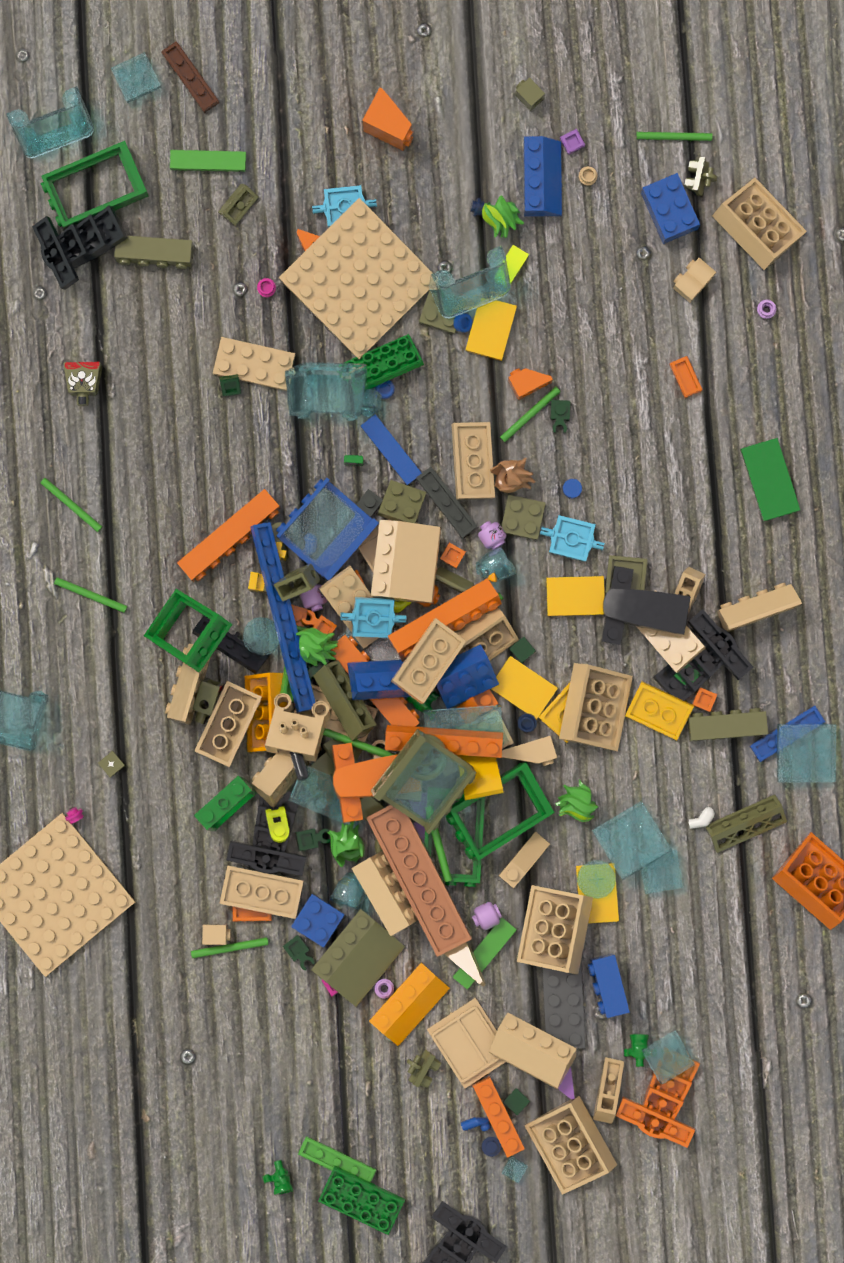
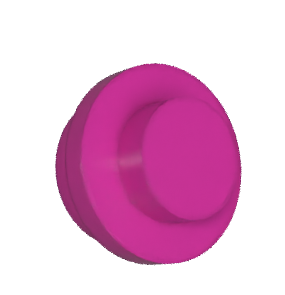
(266, 287)
(74, 815)

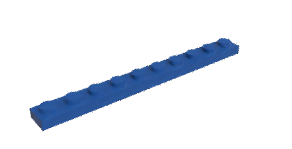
(283, 617)

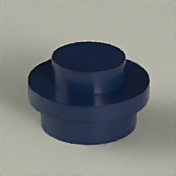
(476, 207)
(527, 722)
(491, 1146)

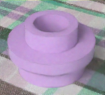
(766, 303)
(379, 993)

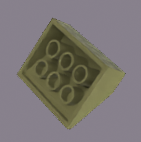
(358, 958)

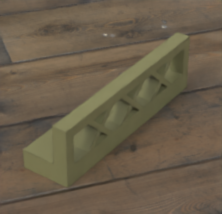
(745, 820)

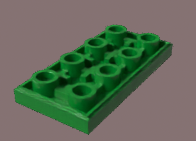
(389, 361)
(770, 479)
(361, 1200)

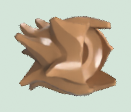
(512, 475)

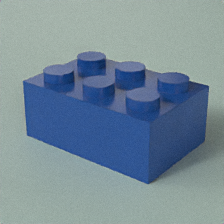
(670, 208)
(466, 677)
(608, 986)

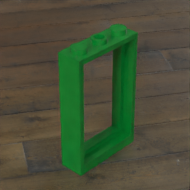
(118, 149)
(206, 642)
(535, 794)
(225, 804)
(469, 880)

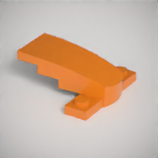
(355, 779)
(661, 1107)

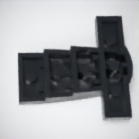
(78, 243)
(640, 608)
(719, 650)
(265, 853)
(462, 1239)

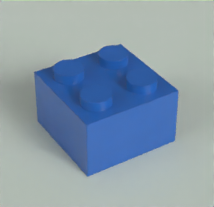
(318, 920)

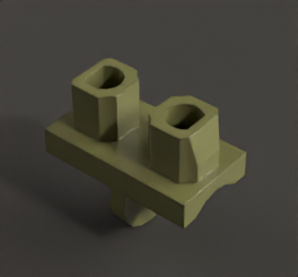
(703, 177)
(420, 1067)

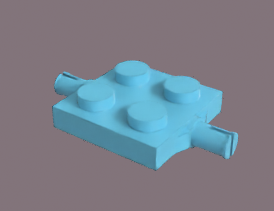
(339, 200)
(572, 538)
(373, 617)

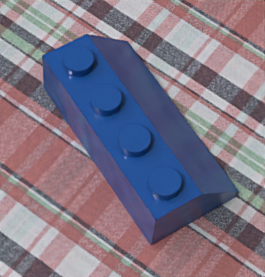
(542, 176)
(374, 679)

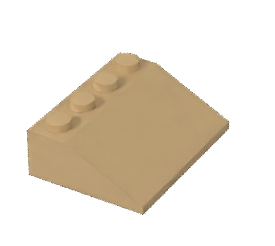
(759, 223)
(406, 561)
(185, 692)
(595, 707)
(554, 929)
(571, 1145)

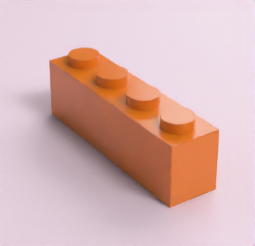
(498, 1116)

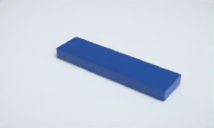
(391, 449)
(768, 745)

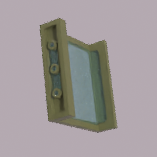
(424, 781)

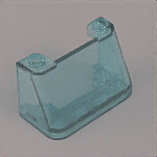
(52, 129)
(471, 291)
(326, 389)
(21, 719)

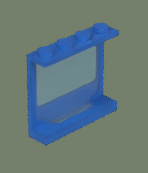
(326, 529)

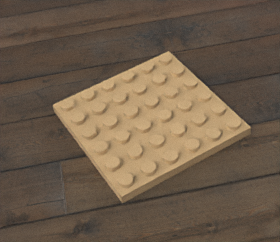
(358, 278)
(57, 895)

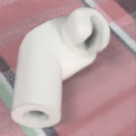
(703, 820)

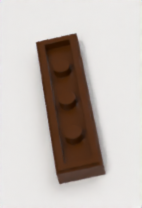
(190, 77)

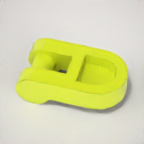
(280, 830)

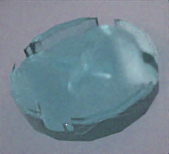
(261, 636)
(596, 879)

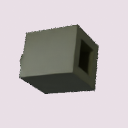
(529, 93)

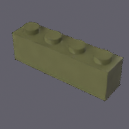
(155, 251)
(337, 690)
(727, 726)

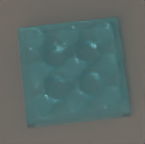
(806, 753)
(631, 840)

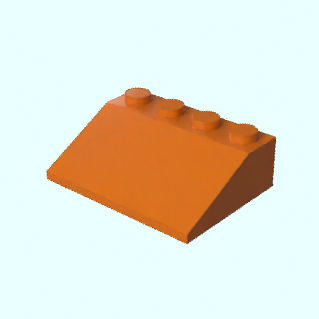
(815, 880)

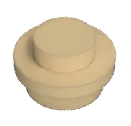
(588, 176)

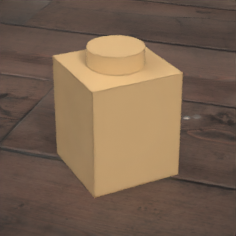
(216, 934)

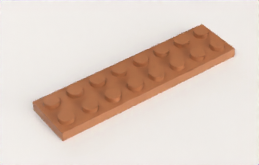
(419, 879)

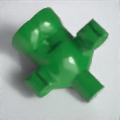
(427, 704)
(638, 1042)
(280, 1178)

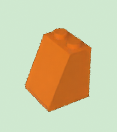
(387, 122)

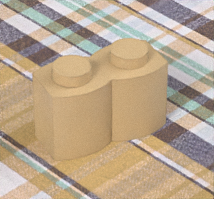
(694, 280)

